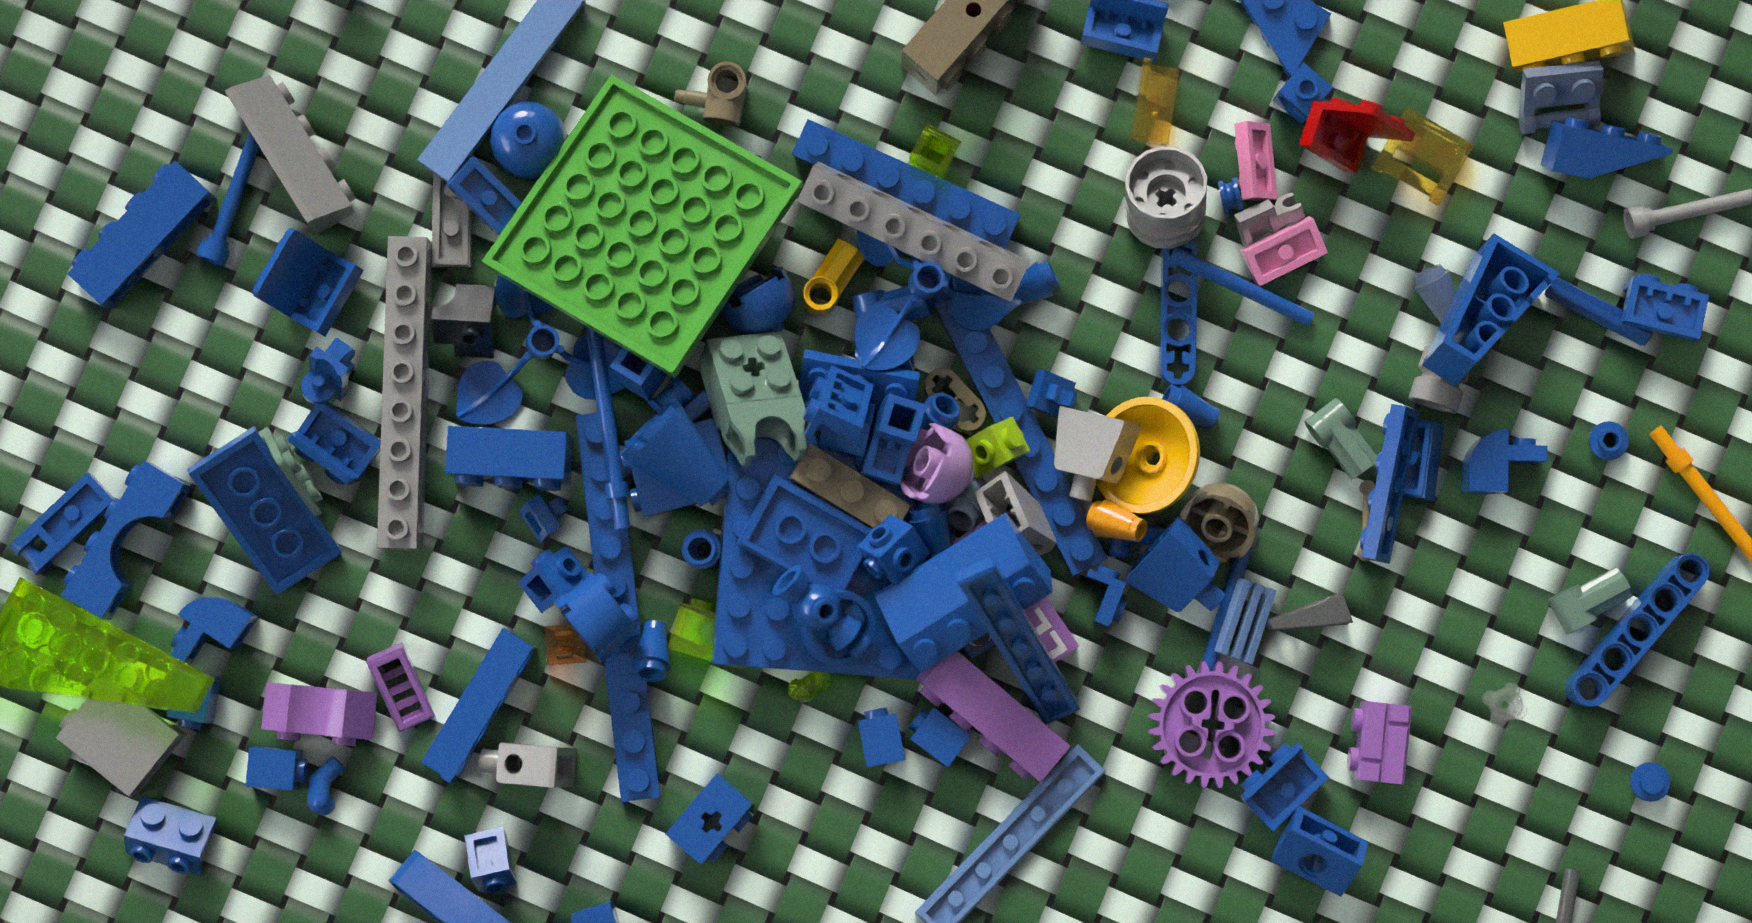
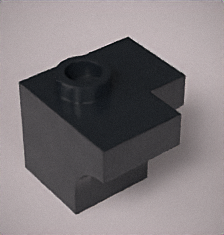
(468, 321)

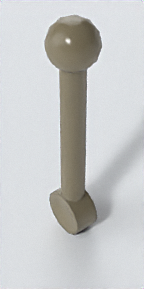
(1365, 489)

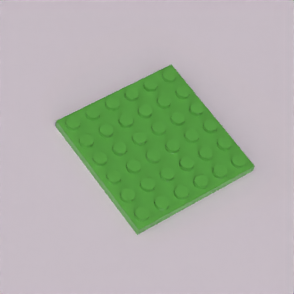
(643, 225)

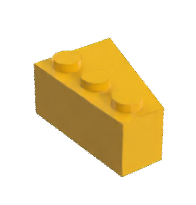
(1569, 35)

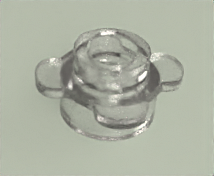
(1515, 707)

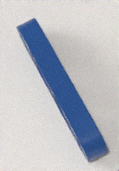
(1182, 311)

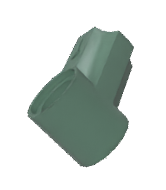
(1335, 430)
(1581, 604)

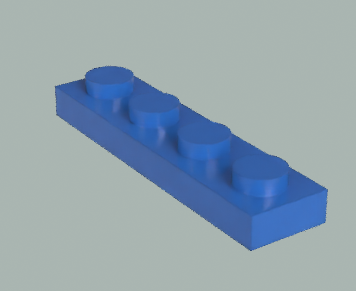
(1392, 472)

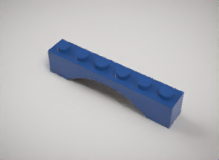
(907, 183)

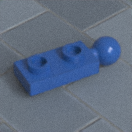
(484, 195)

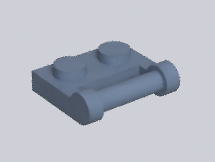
(1557, 87)

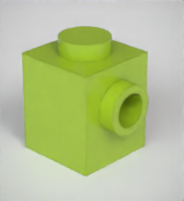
(1002, 445)

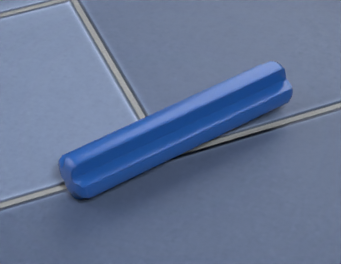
(1594, 309)

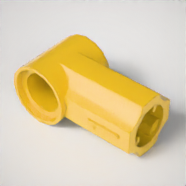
(833, 275)

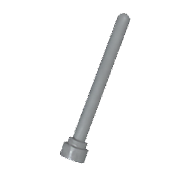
(1641, 220)

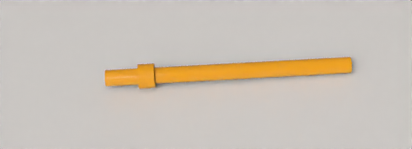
(1680, 461)

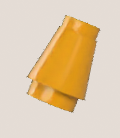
(1115, 522)

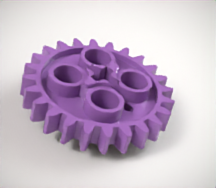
(1246, 729)

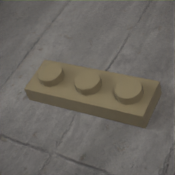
(846, 488)

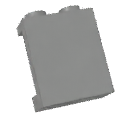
(120, 741)

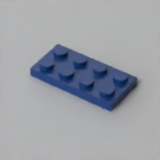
(264, 511)

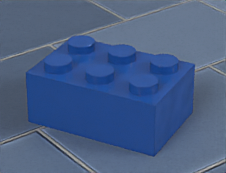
(509, 457)

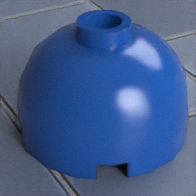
(527, 139)
(760, 304)

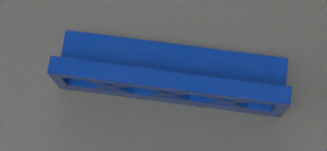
(479, 705)

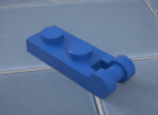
(63, 523)

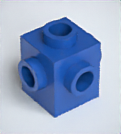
(892, 550)
(556, 571)

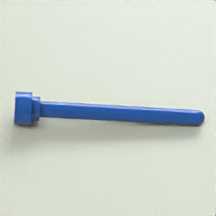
(215, 245)

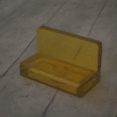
(1154, 104)

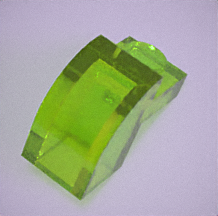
(935, 152)

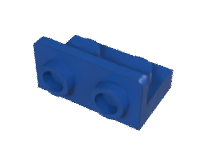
(1664, 308)
(838, 403)

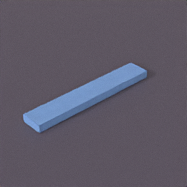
(498, 86)
(1012, 839)

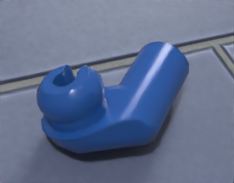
(319, 786)

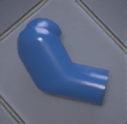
(1120, 548)

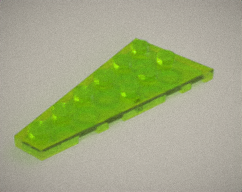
(72, 653)

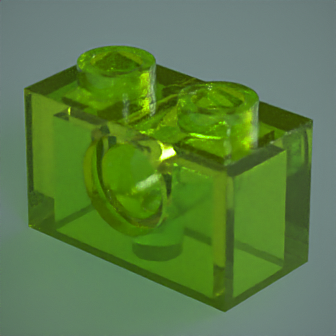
(688, 630)

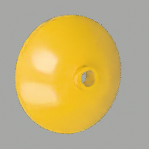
(1164, 430)

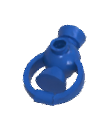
(819, 609)

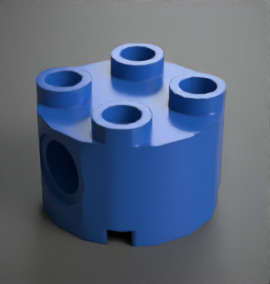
(597, 615)

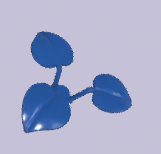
(889, 340)
(488, 393)

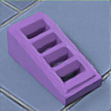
(384, 657)

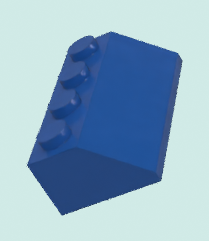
(930, 609)

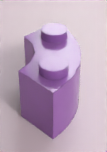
(319, 711)

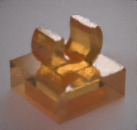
(564, 645)

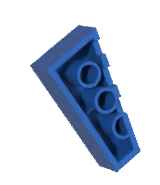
(1488, 301)

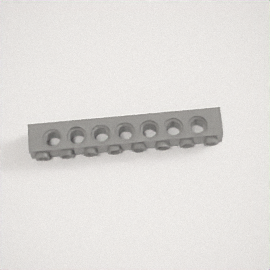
(405, 394)

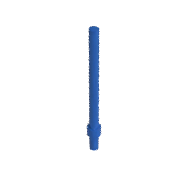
(617, 488)

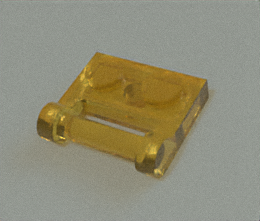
(1432, 147)

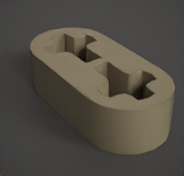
(961, 393)

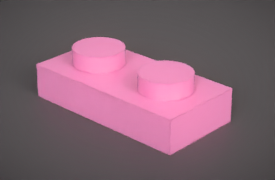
(1255, 161)
(1284, 251)

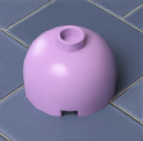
(938, 466)

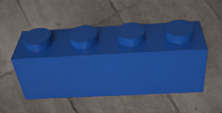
(140, 235)

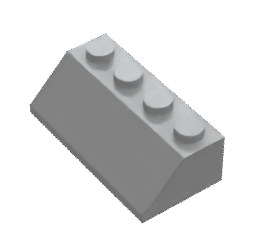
(291, 152)

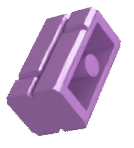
(1380, 742)

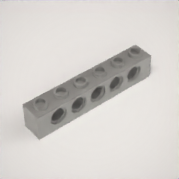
(913, 231)

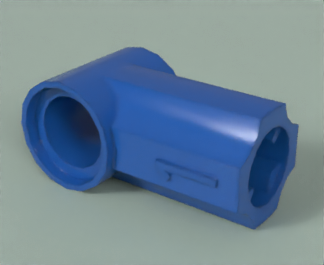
(895, 299)

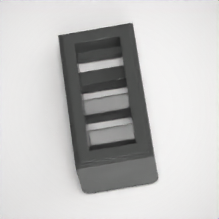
(1321, 613)

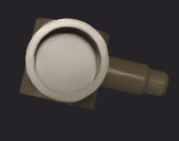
(718, 106)

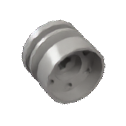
(1166, 197)

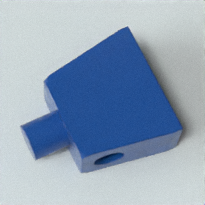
(1177, 569)

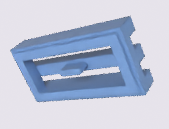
(1250, 623)

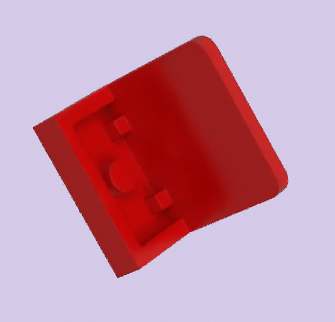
(1341, 130)

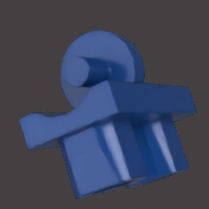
(328, 373)

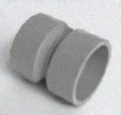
(1435, 391)

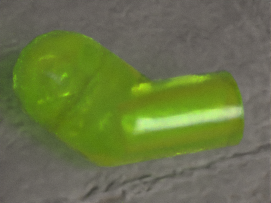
(809, 686)

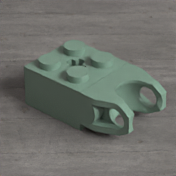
(754, 393)

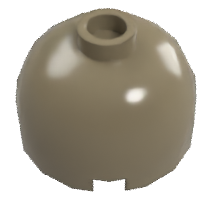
(1223, 519)

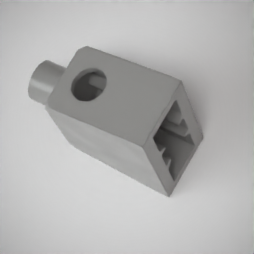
(1092, 449)
(1026, 510)
(540, 764)

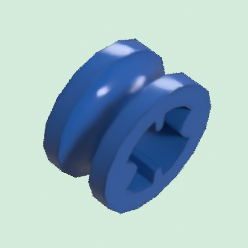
(1230, 195)

